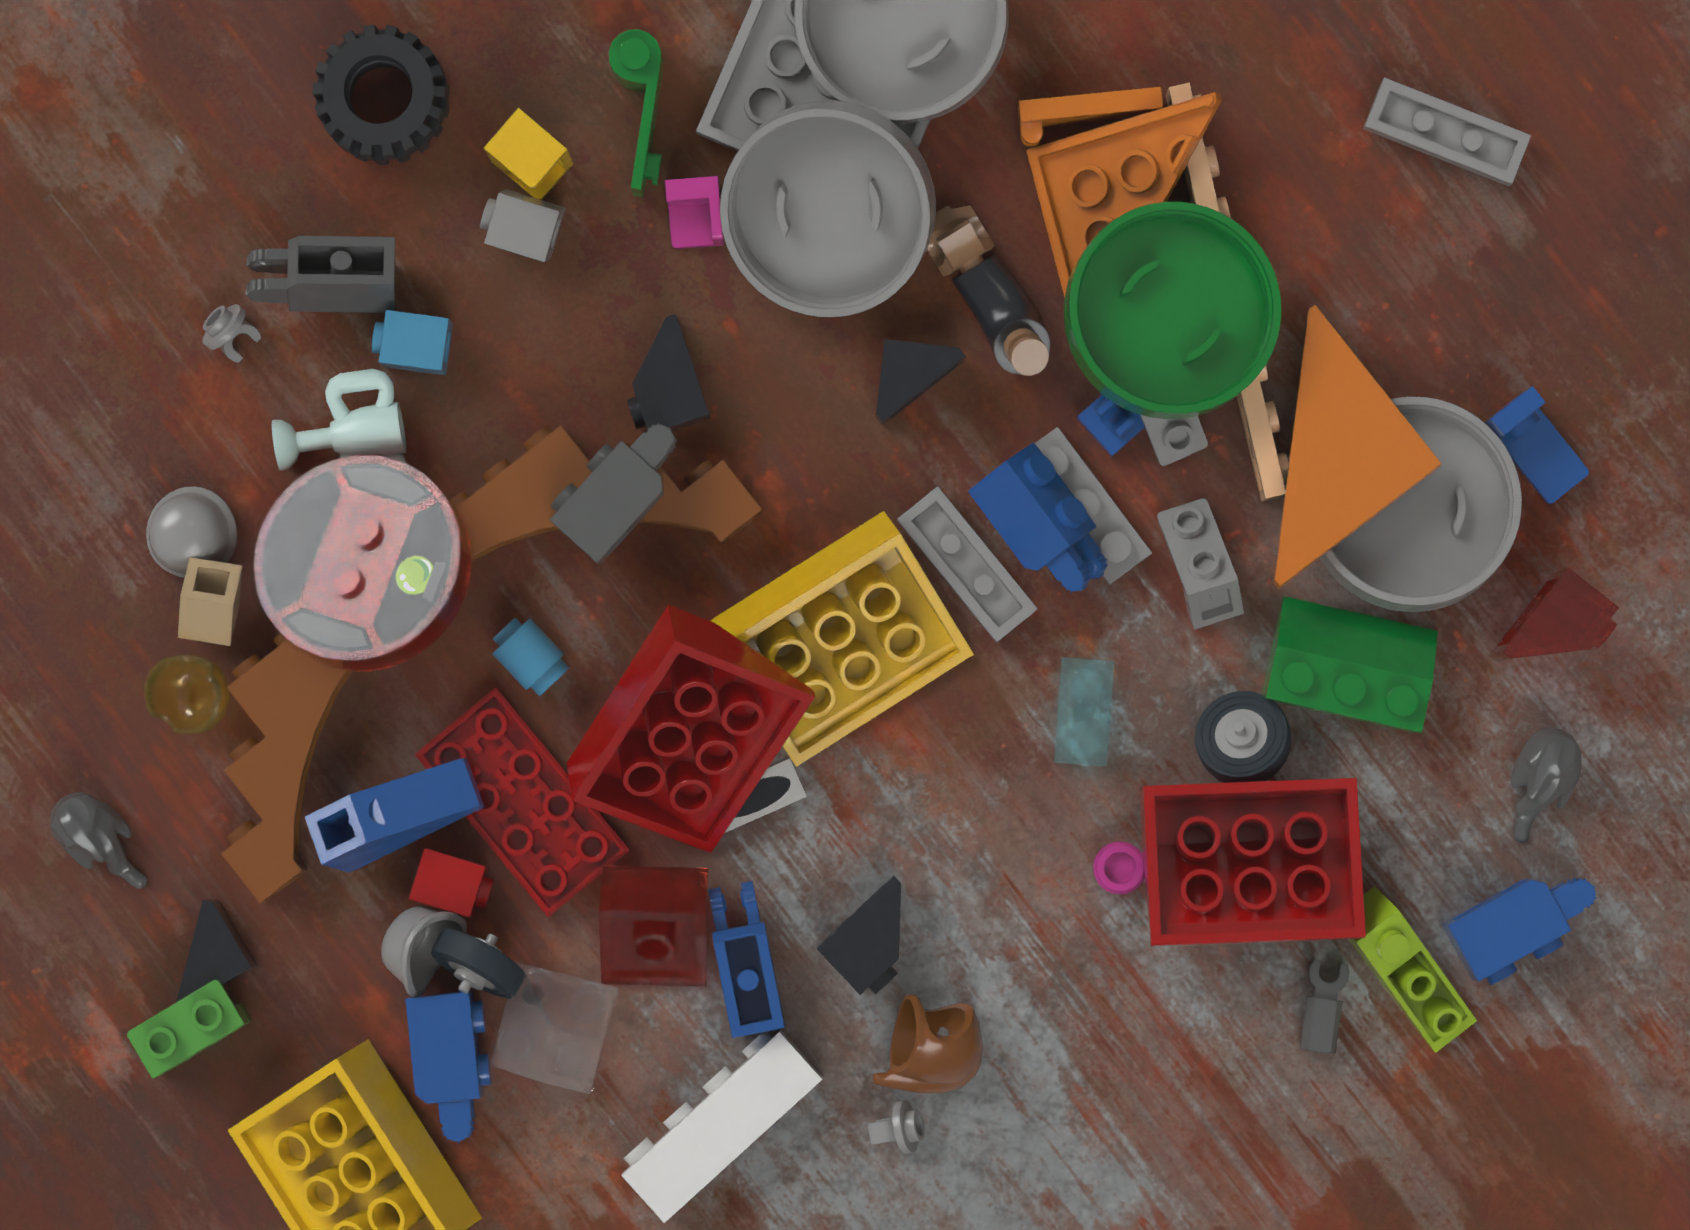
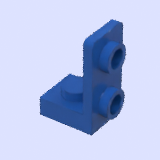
(1537, 446)

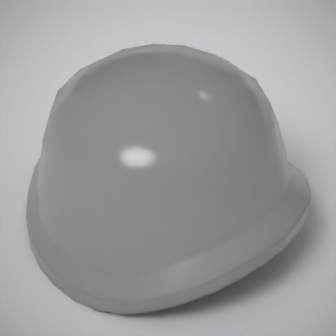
(190, 525)
(409, 945)

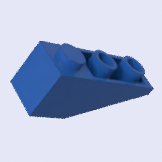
(392, 815)

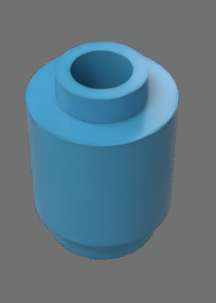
(529, 655)

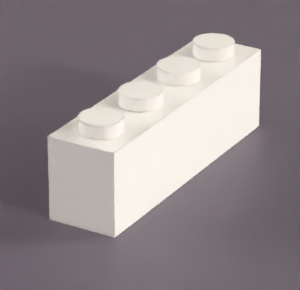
(722, 1125)

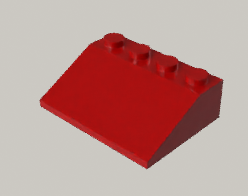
(686, 731)
(1252, 862)

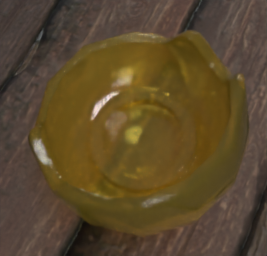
(187, 693)

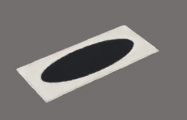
(774, 790)

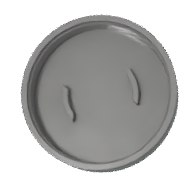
(902, 54)
(828, 208)
(1447, 529)

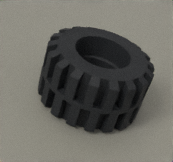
(364, 53)

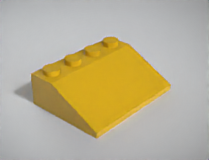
(853, 628)
(352, 1154)

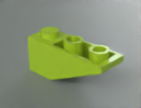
(1410, 973)

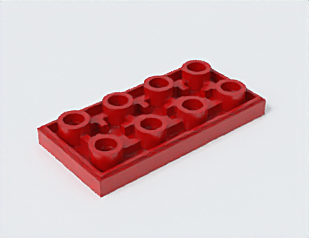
(528, 804)

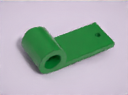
(639, 67)

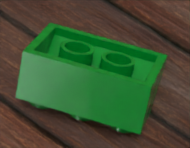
(1351, 665)

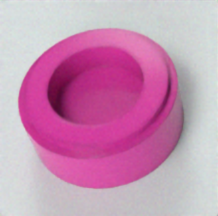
(1119, 867)

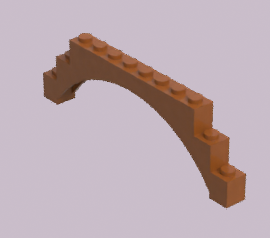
(293, 694)

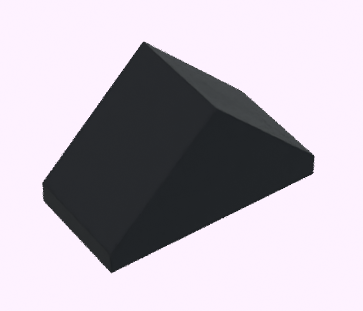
(909, 372)
(215, 950)

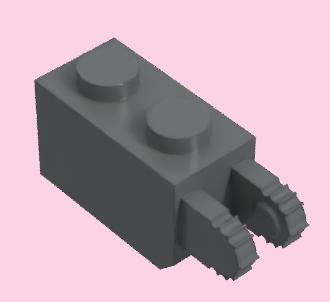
(327, 274)
(615, 493)

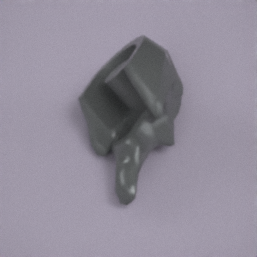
(1549, 770)
(89, 832)

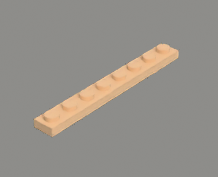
(1258, 417)

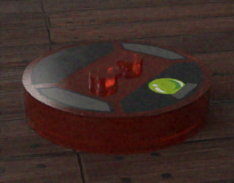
(362, 563)

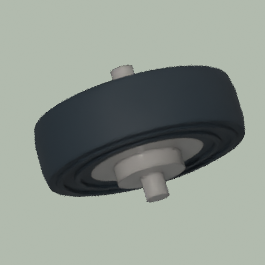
(1243, 737)
(478, 963)

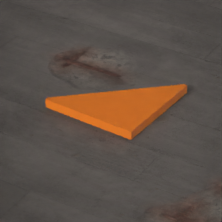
(1113, 170)
(1346, 452)

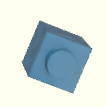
(413, 342)

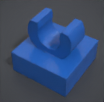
(1110, 424)

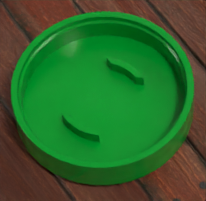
(1172, 310)

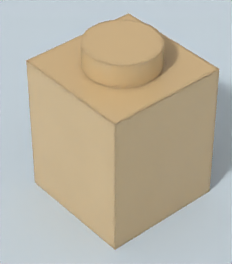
(209, 601)

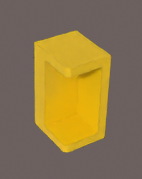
(528, 155)

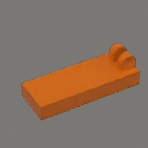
(1083, 108)

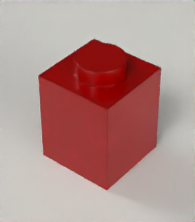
(451, 883)

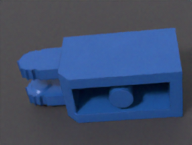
(1041, 518)
(1514, 924)
(746, 967)
(448, 1056)

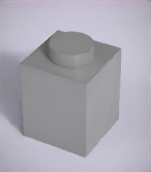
(522, 224)

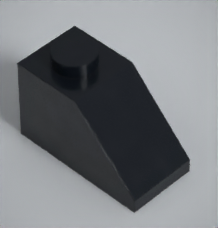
(667, 383)
(868, 941)

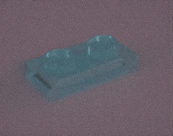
(1083, 711)

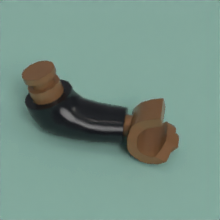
(990, 290)

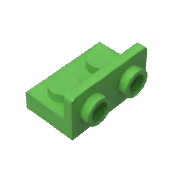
(187, 1028)

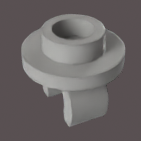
(224, 326)
(904, 1127)

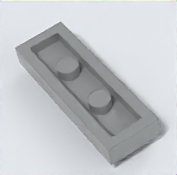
(1447, 132)
(1113, 532)
(966, 564)

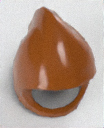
(932, 1062)

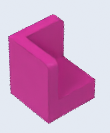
(694, 212)

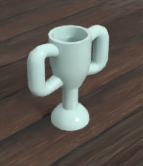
(362, 431)

